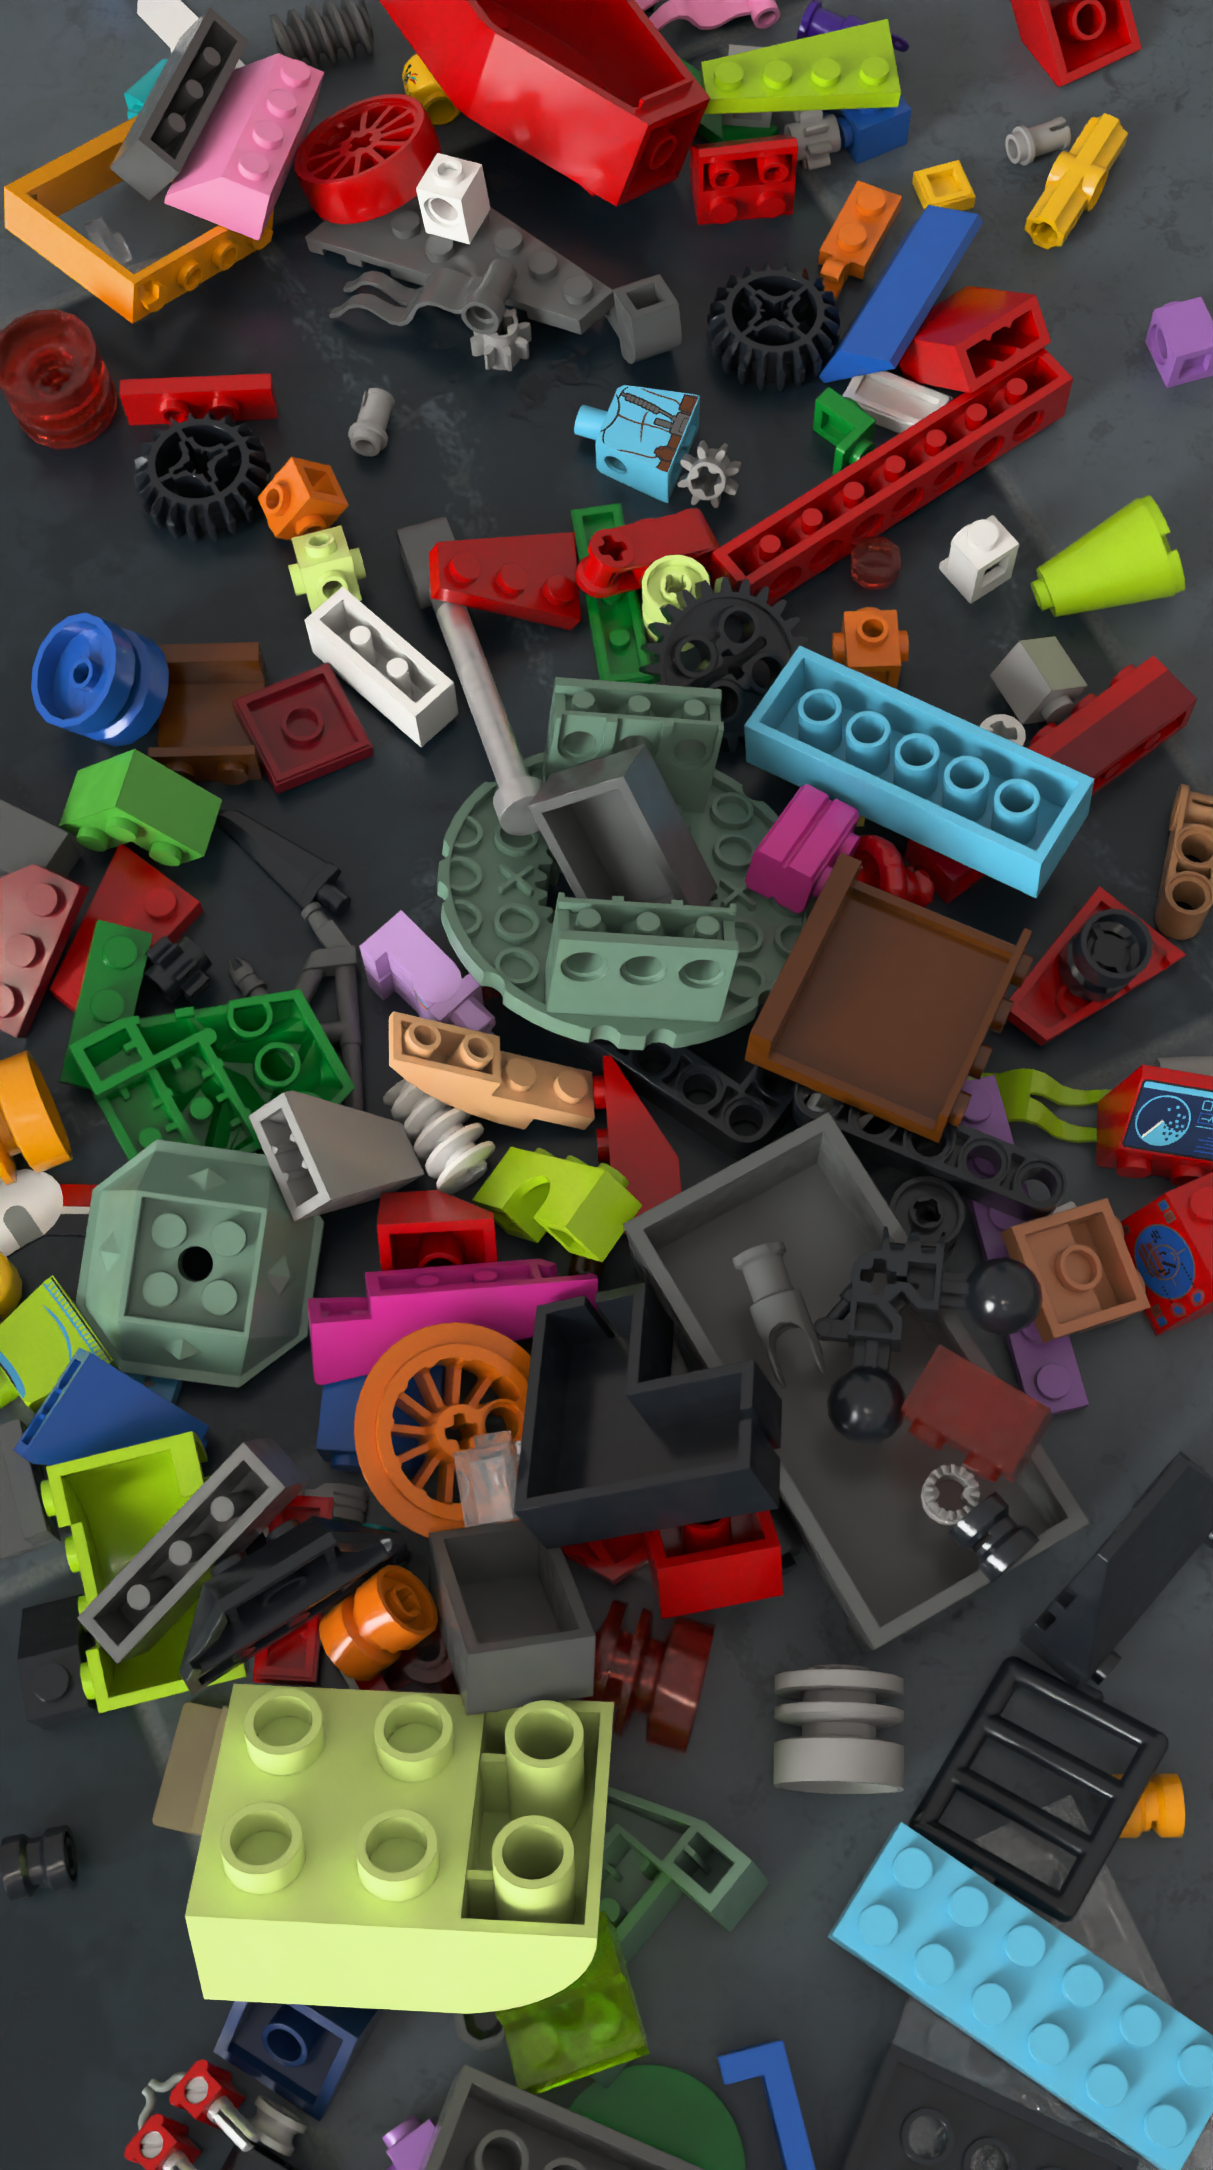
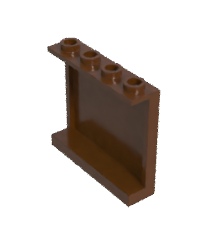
(887, 1005)

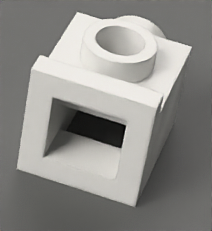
(975, 550)

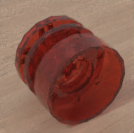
(55, 379)
(652, 1674)

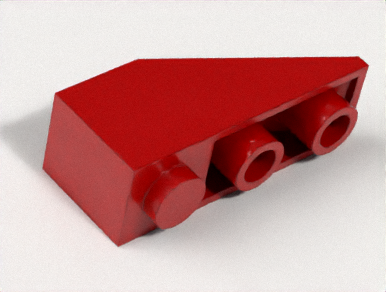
(634, 1140)

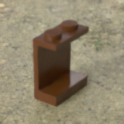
(198, 723)

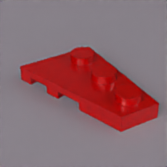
(510, 576)
(129, 896)
(1047, 1007)

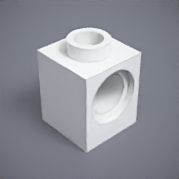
(453, 198)

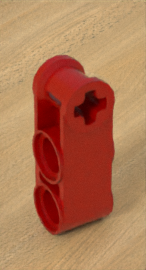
(625, 552)

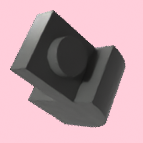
(645, 319)

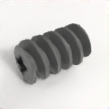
(325, 32)

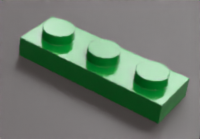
(107, 987)

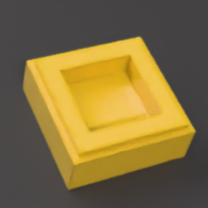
(944, 187)

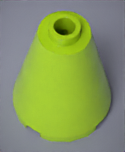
(1112, 564)

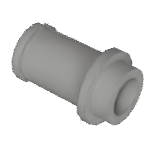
(1031, 142)
(369, 432)

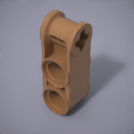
(1181, 878)

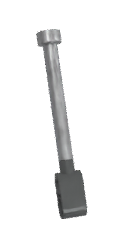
(509, 768)

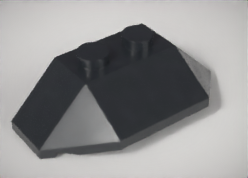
(280, 1589)

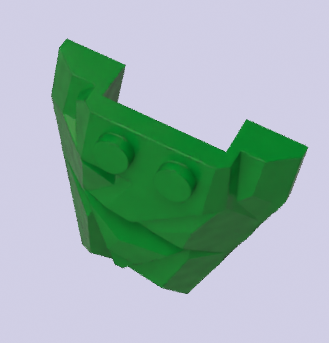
(207, 1070)

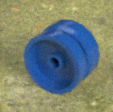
(99, 680)

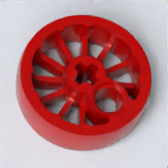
(366, 158)

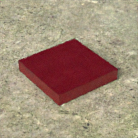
(302, 728)

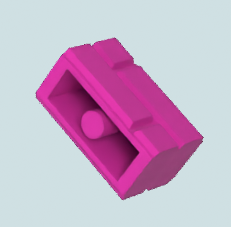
(803, 848)

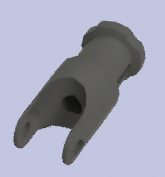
(775, 1302)

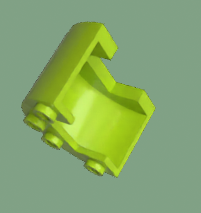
(114, 1510)

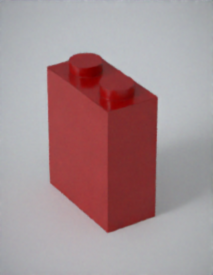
(974, 338)

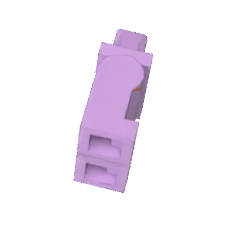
(412, 965)

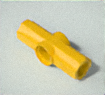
(1076, 181)

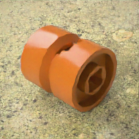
(378, 1622)

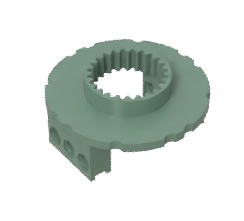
(619, 964)

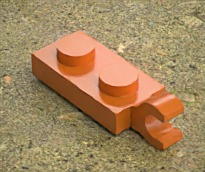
(857, 235)

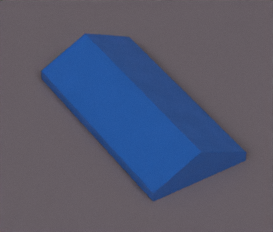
(903, 294)

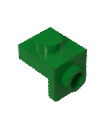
(844, 426)

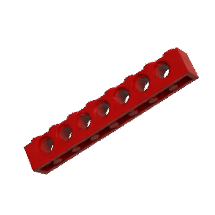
(896, 478)

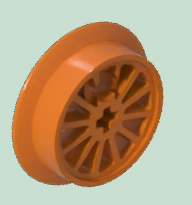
(456, 1346)

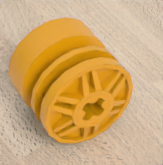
(29, 1119)

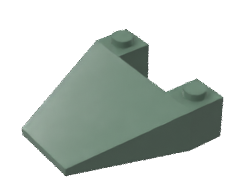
(653, 1861)

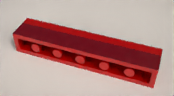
(1098, 739)

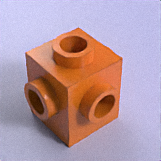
(302, 499)
(872, 644)

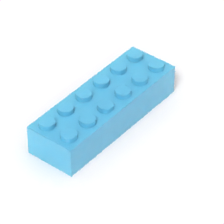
(919, 770)
(1032, 1997)

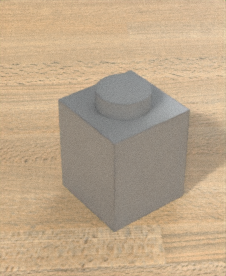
(1039, 681)

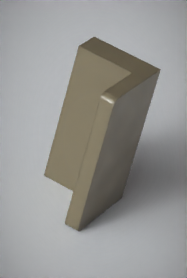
(190, 1769)

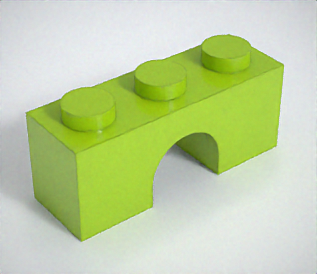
(565, 1197)

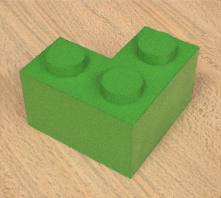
(141, 804)

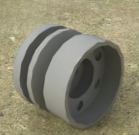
(839, 1731)

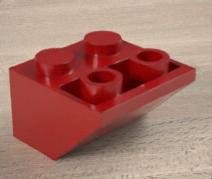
(743, 178)

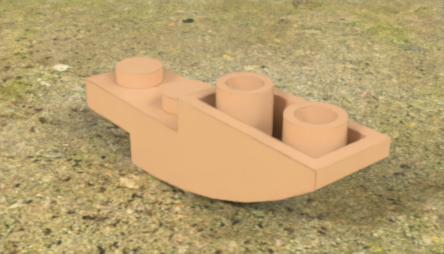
(476, 1077)

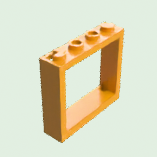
(79, 175)

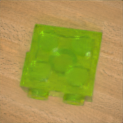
(580, 2027)

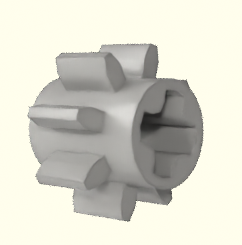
(815, 136)
(506, 345)
(717, 462)

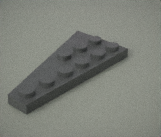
(545, 285)

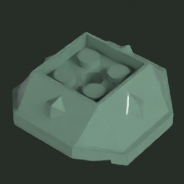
(134, 1276)

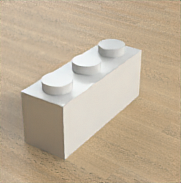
(382, 666)

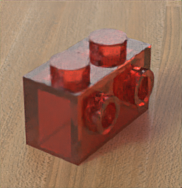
(975, 1416)

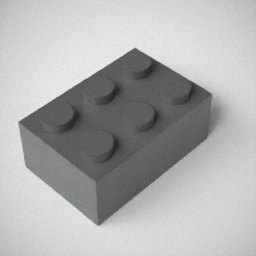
(621, 832)
(509, 1617)

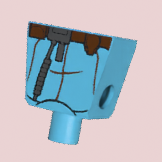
(642, 437)

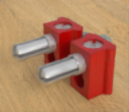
(208, 2098)

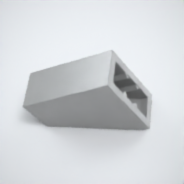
(332, 1153)

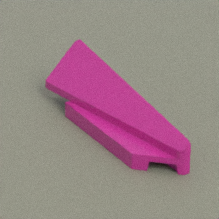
(502, 1296)

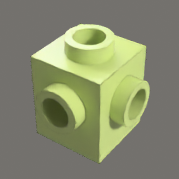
(325, 566)

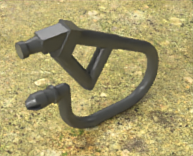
(336, 960)

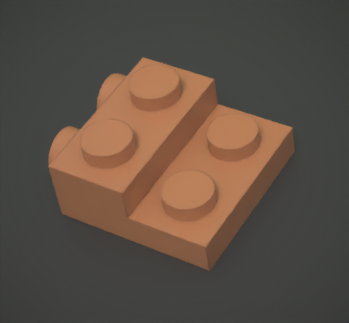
(1080, 1267)

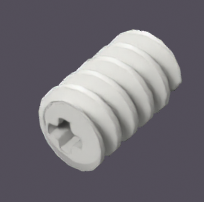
(440, 1137)

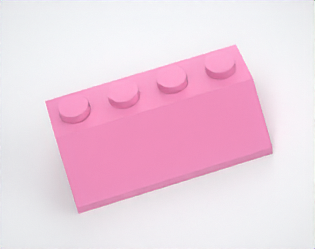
(248, 145)

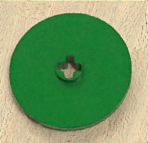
(667, 2113)

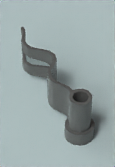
(475, 298)

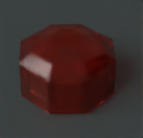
(875, 563)

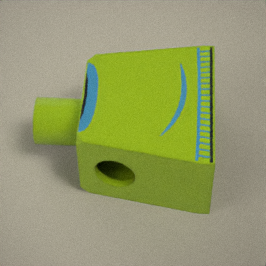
(41, 1342)

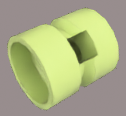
(662, 583)

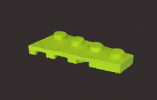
(812, 73)

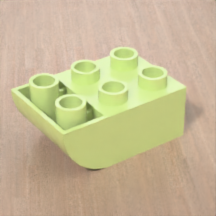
(400, 1850)

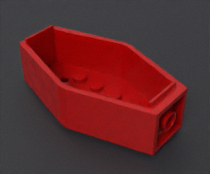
(566, 83)

